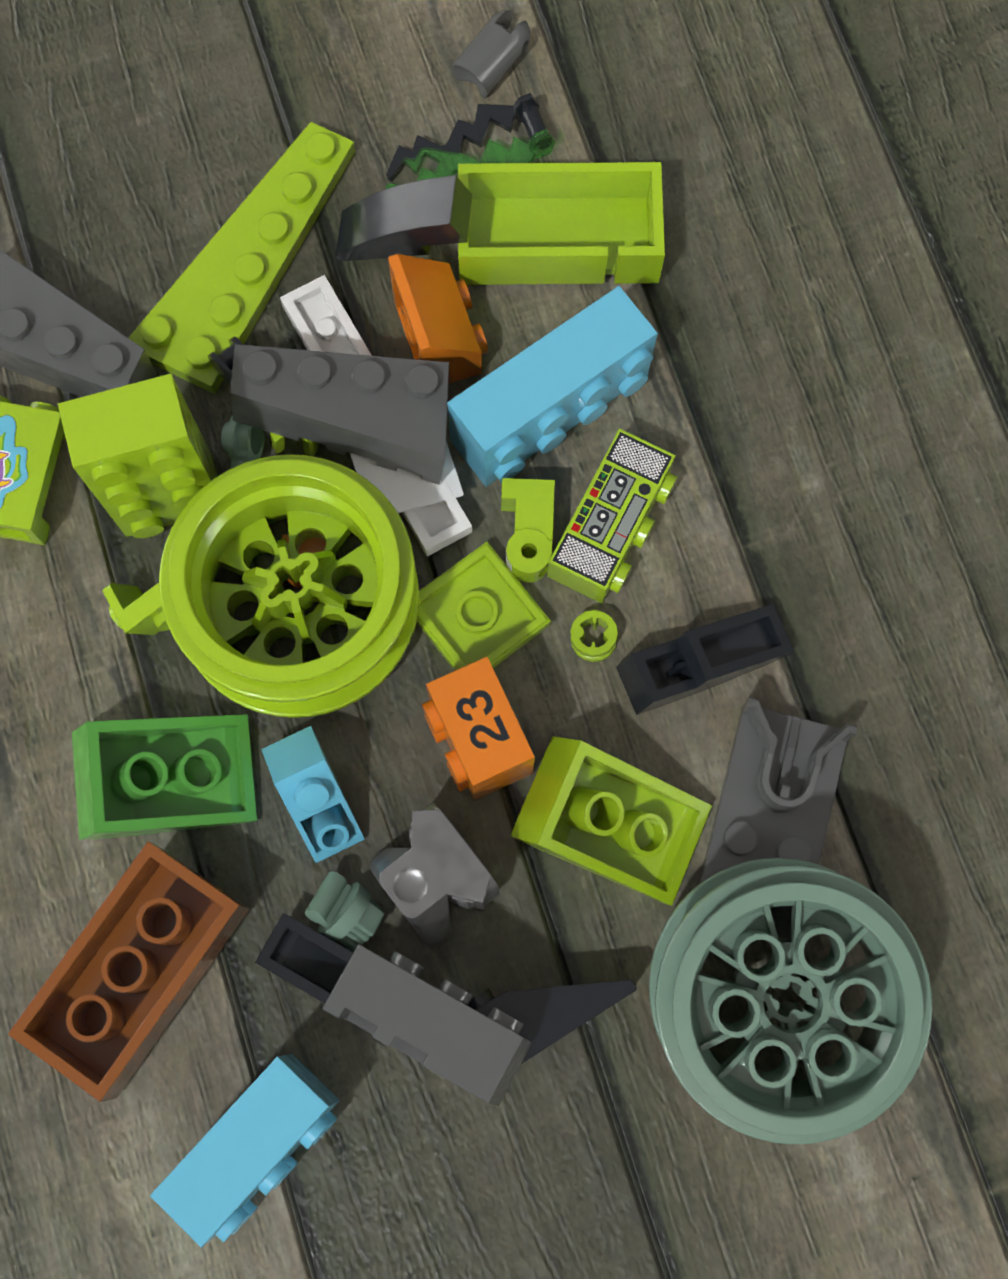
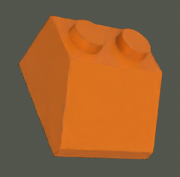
(435, 315)

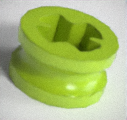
(609, 636)

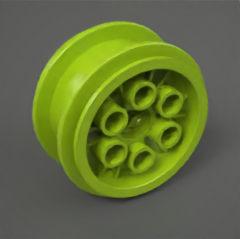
(230, 527)

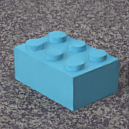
(247, 1151)

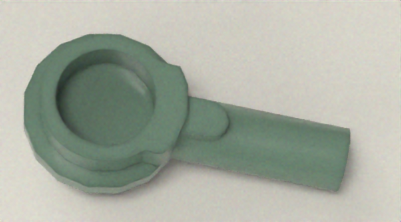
(242, 442)

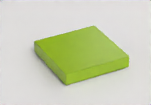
(479, 611)

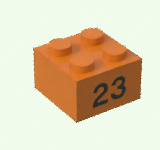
(479, 728)

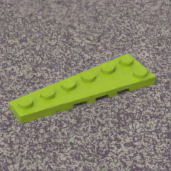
(244, 261)

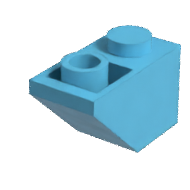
(312, 794)

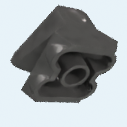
(432, 875)

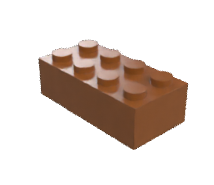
(128, 973)

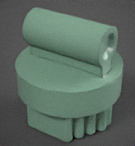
(344, 911)

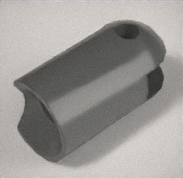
(492, 52)

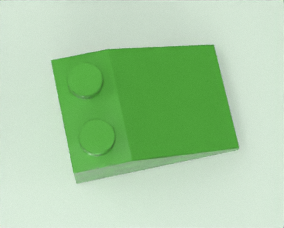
(162, 775)

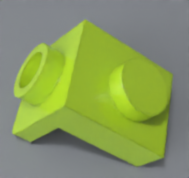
(136, 611)

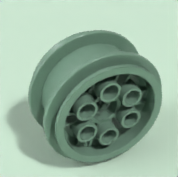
(725, 918)

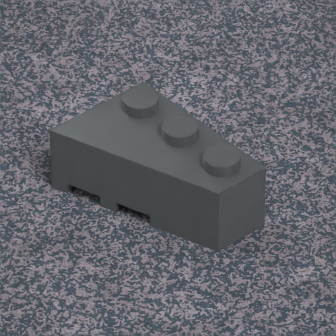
(430, 1023)

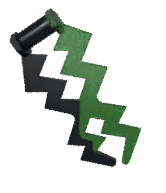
(450, 155)

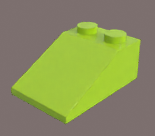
(611, 819)

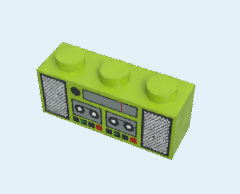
(613, 517)

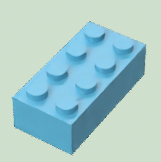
(552, 387)

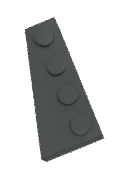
(60, 340)
(348, 402)

